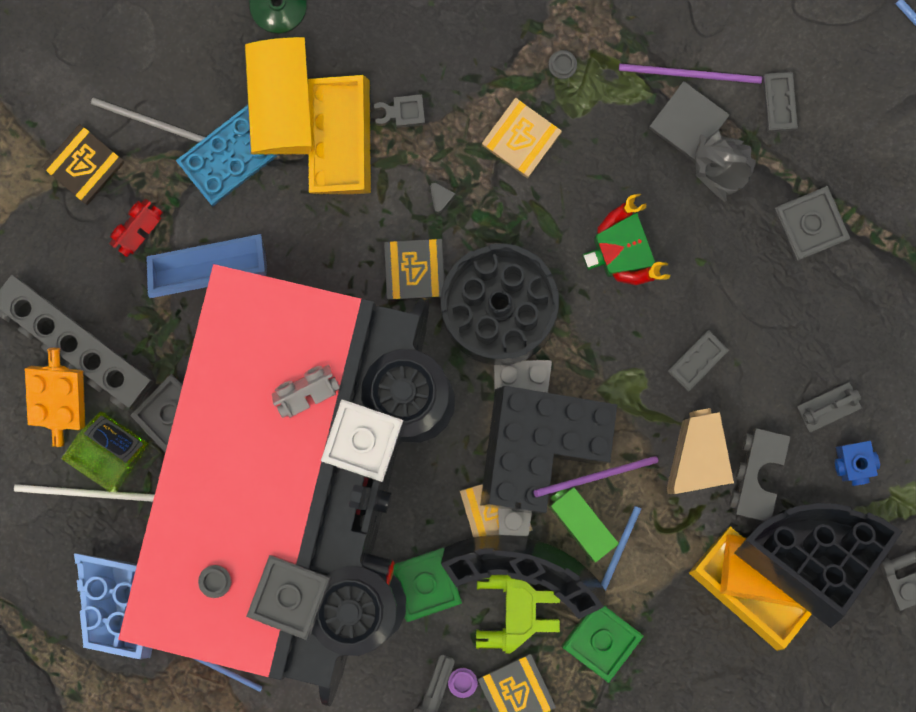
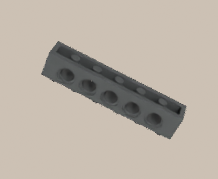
(136, 383)

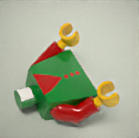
(624, 247)

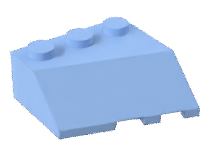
(104, 598)

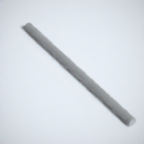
(147, 120)

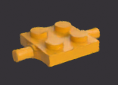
(55, 397)

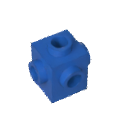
(867, 462)

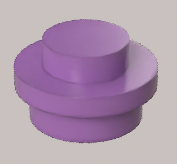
(462, 682)

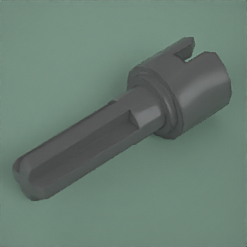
(437, 685)

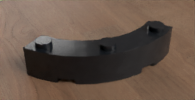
(525, 561)

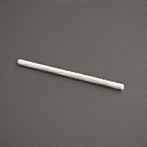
(84, 493)

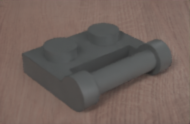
(902, 588)

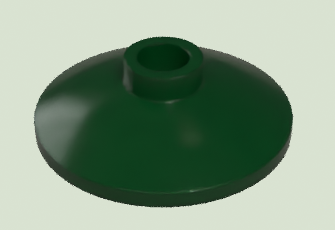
(280, 18)

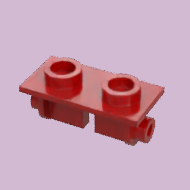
(127, 234)

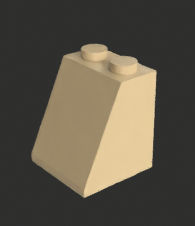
(700, 454)

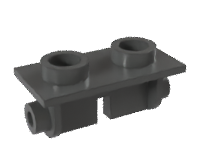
(830, 407)

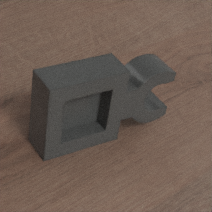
(407, 111)

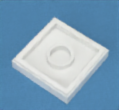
(362, 440)

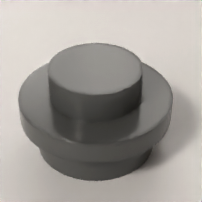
(562, 64)
(214, 581)

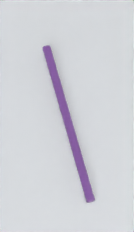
(690, 73)
(595, 476)

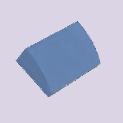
(192, 267)

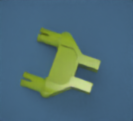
(520, 614)

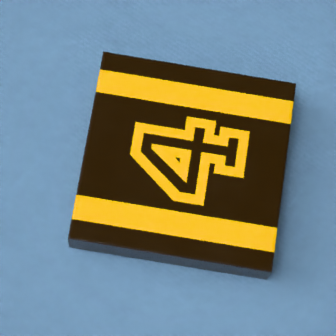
(83, 164)

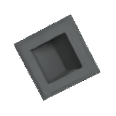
(441, 198)

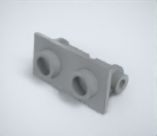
(314, 383)

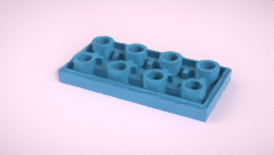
(224, 159)

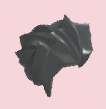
(723, 164)

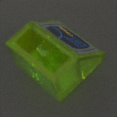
(105, 452)

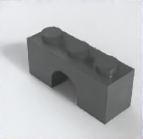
(760, 448)

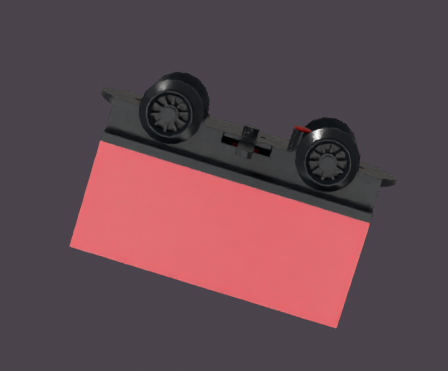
(255, 483)

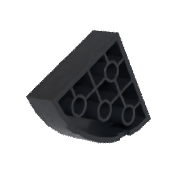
(820, 555)

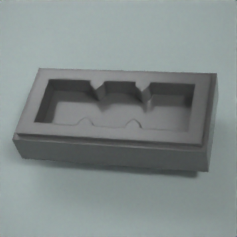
(780, 102)
(698, 361)

